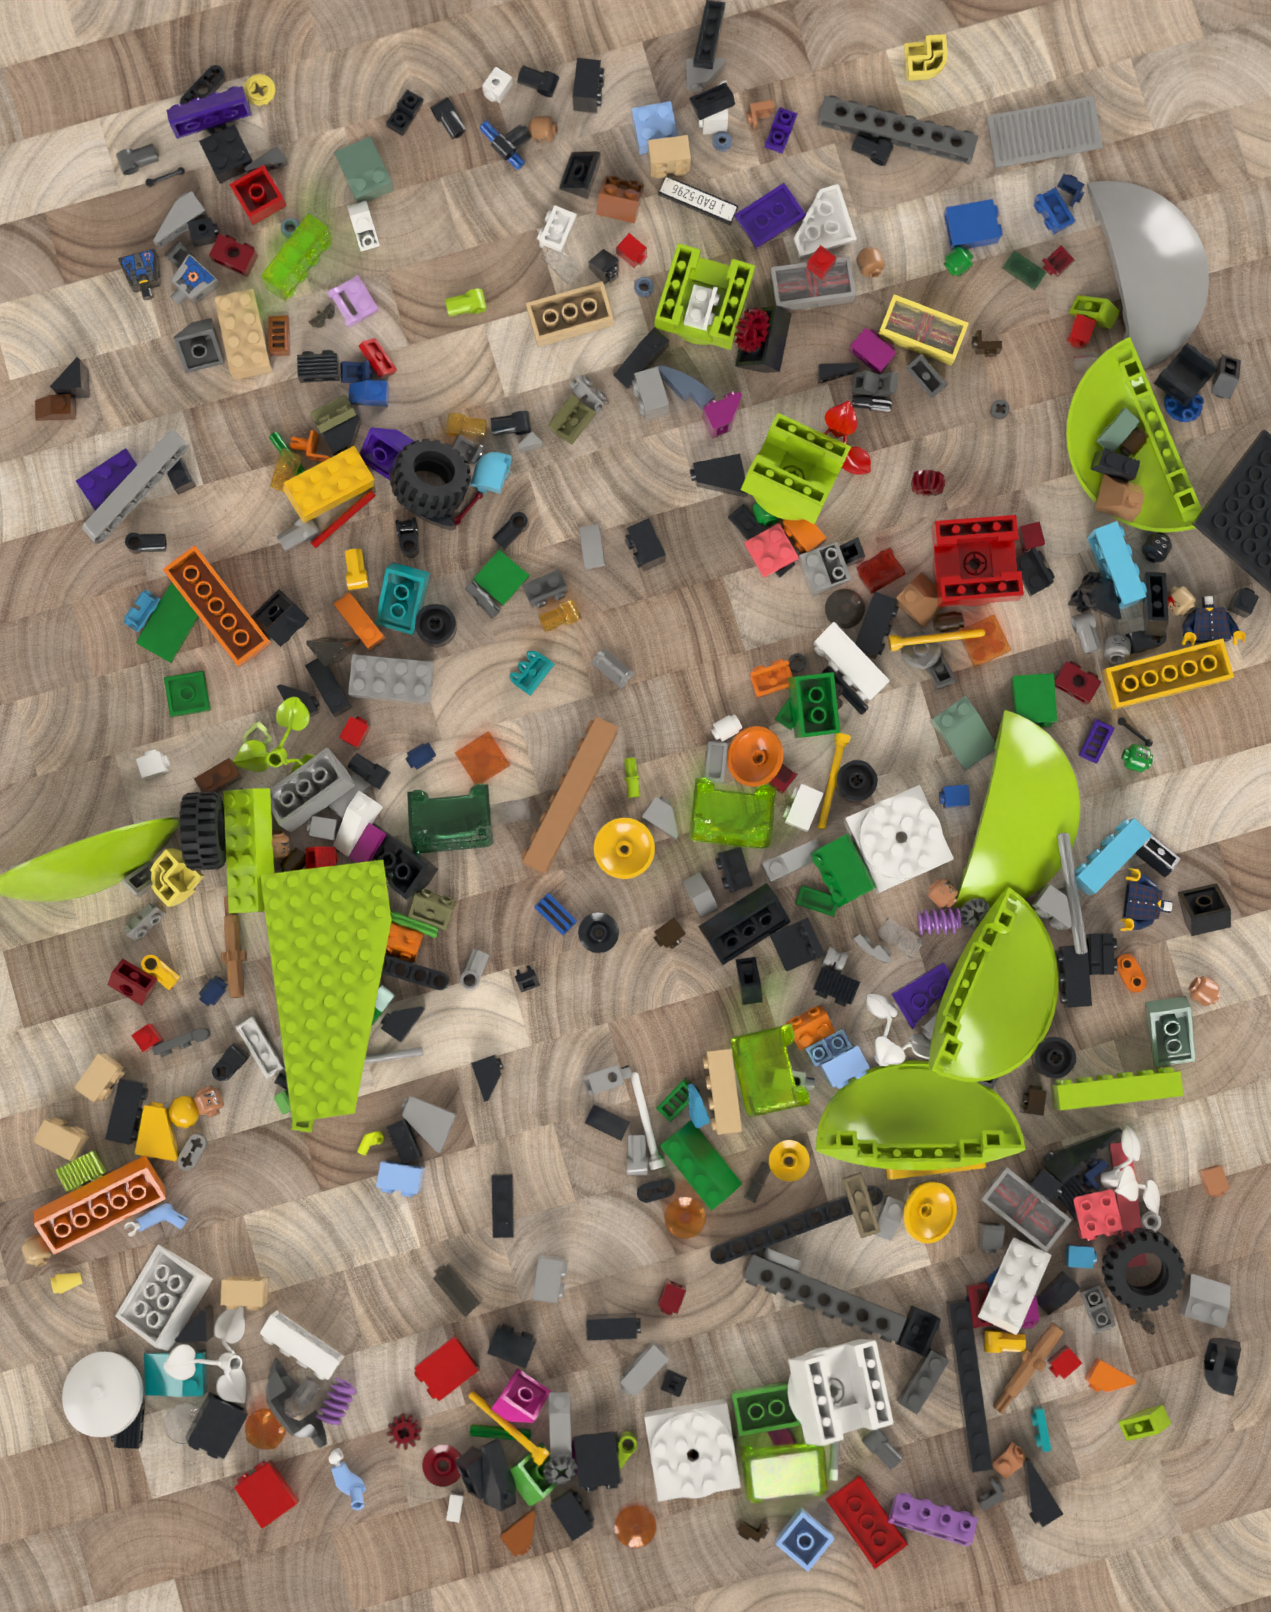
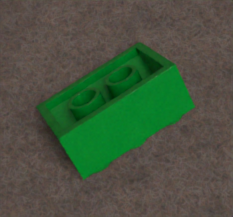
(843, 870)

